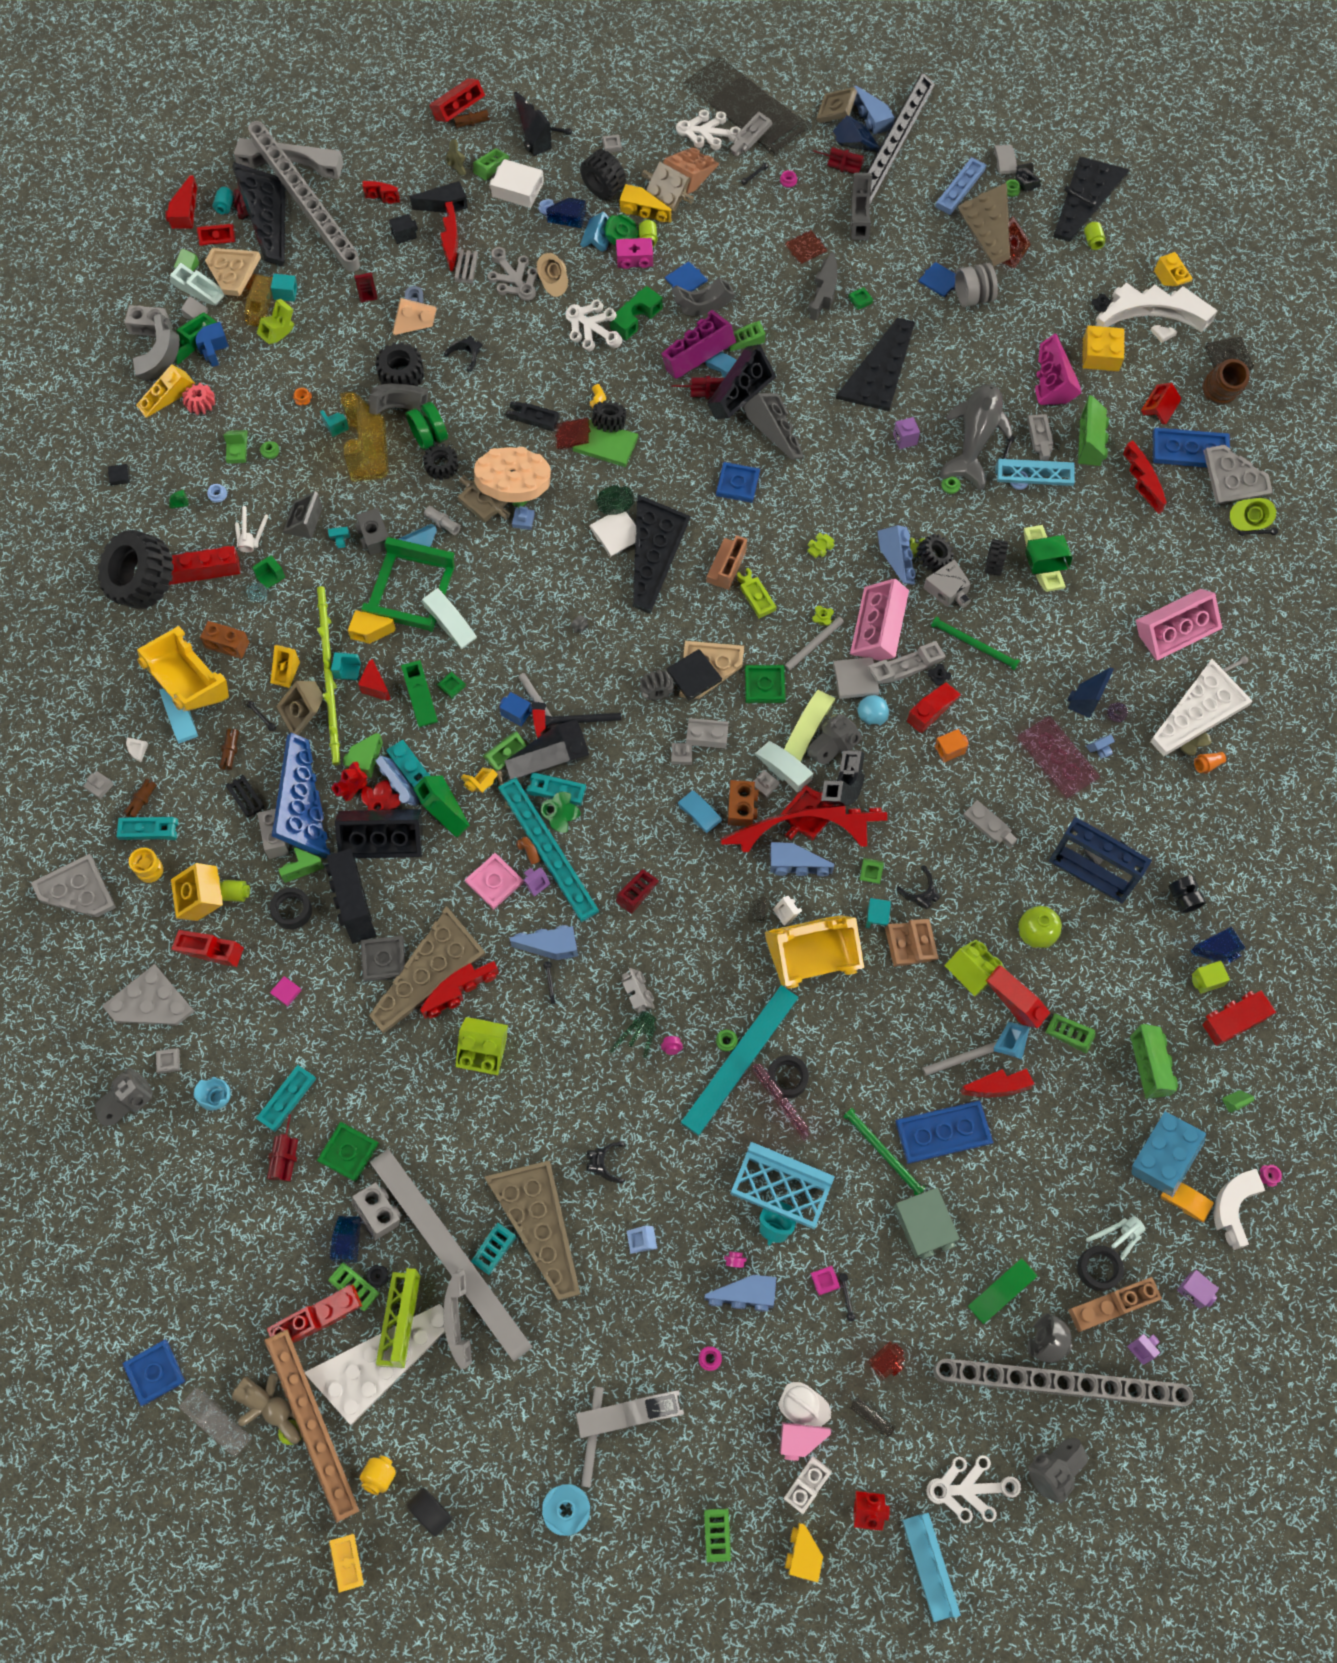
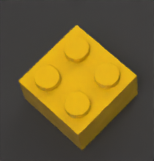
(1103, 348)
(196, 892)

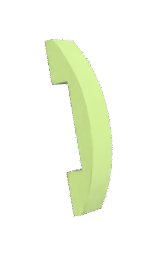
(1051, 580)
(809, 724)

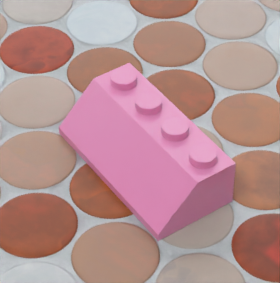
(880, 620)
(1180, 623)

